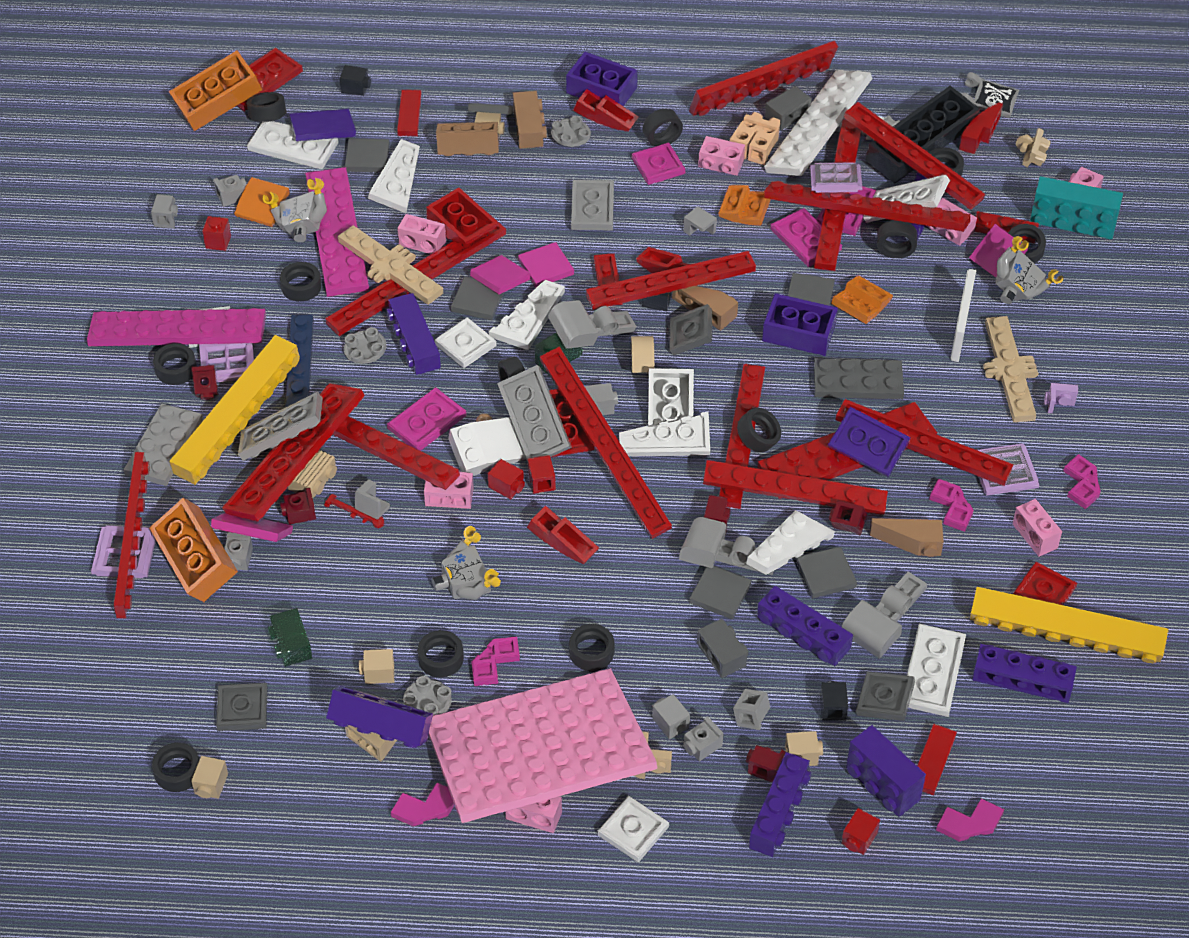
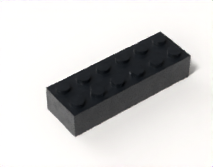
(929, 126)

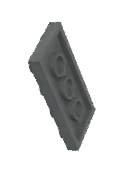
(858, 378)

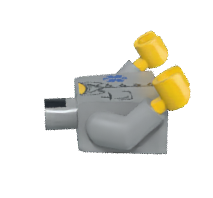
(300, 214)
(1020, 276)
(464, 570)

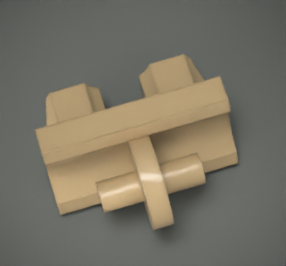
(1033, 148)

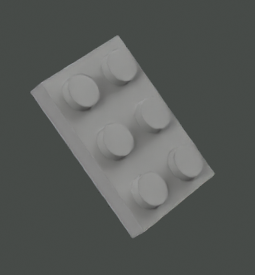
(592, 205)

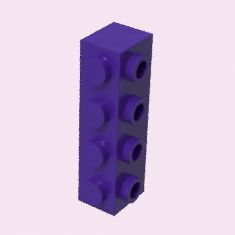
(413, 334)
(804, 626)
(1024, 673)
(379, 716)
(779, 805)

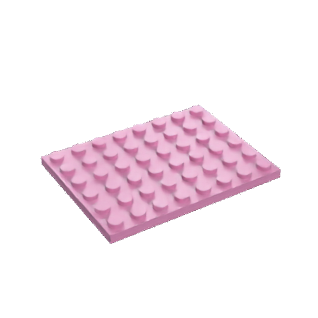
(538, 745)

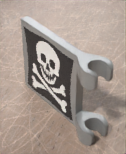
(991, 94)

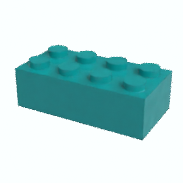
(1076, 207)

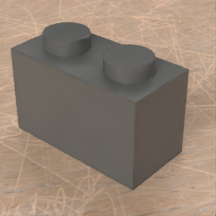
(788, 107)
(722, 648)

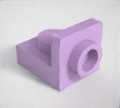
(1061, 395)

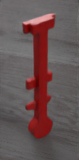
(332, 500)

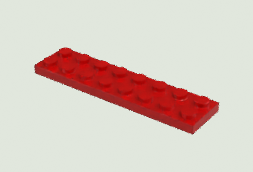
(763, 78)
(291, 456)
(821, 462)

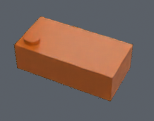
(215, 90)
(193, 550)

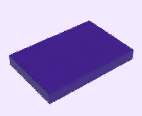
(322, 125)
(869, 442)

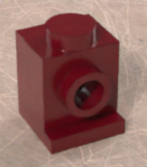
(205, 372)
(298, 507)
(717, 509)
(847, 510)
(764, 762)

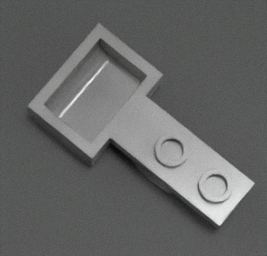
(582, 330)
(707, 544)
(878, 626)

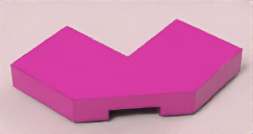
(1086, 474)
(952, 496)
(497, 651)
(415, 812)
(962, 827)

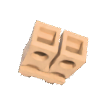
(757, 136)

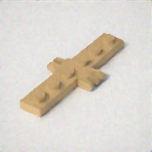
(391, 264)
(1010, 369)

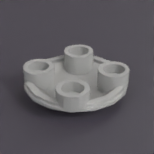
(570, 132)
(364, 346)
(428, 696)

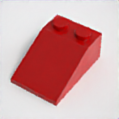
(462, 217)
(575, 433)

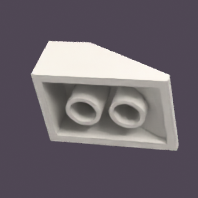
(670, 395)
(483, 443)

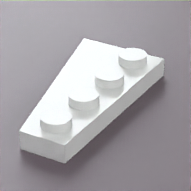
(529, 317)

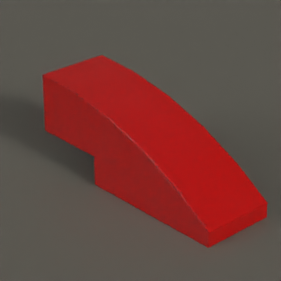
(605, 111)
(981, 128)
(659, 260)
(562, 535)

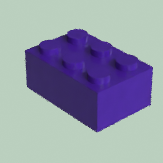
(601, 78)
(799, 324)
(885, 771)

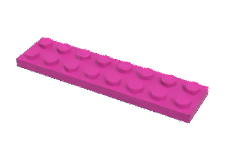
(341, 268)
(176, 326)

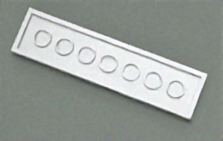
(818, 123)

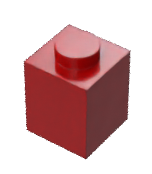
(216, 233)
(541, 474)
(506, 479)
(860, 831)

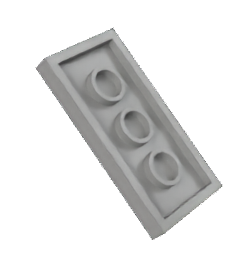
(534, 414)
(280, 426)
(163, 439)

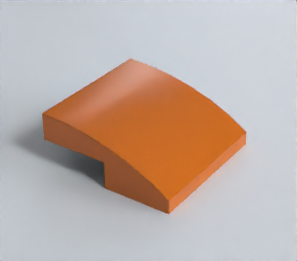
(251, 201)
(744, 205)
(862, 299)

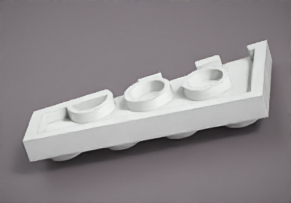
(396, 178)
(678, 438)
(788, 541)

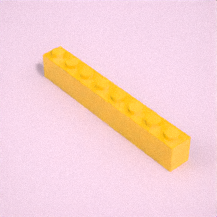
(235, 410)
(1069, 624)

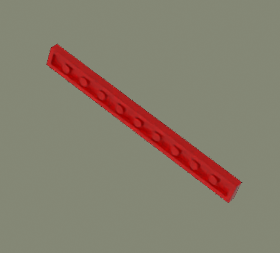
(869, 206)
(834, 220)
(431, 266)
(606, 443)

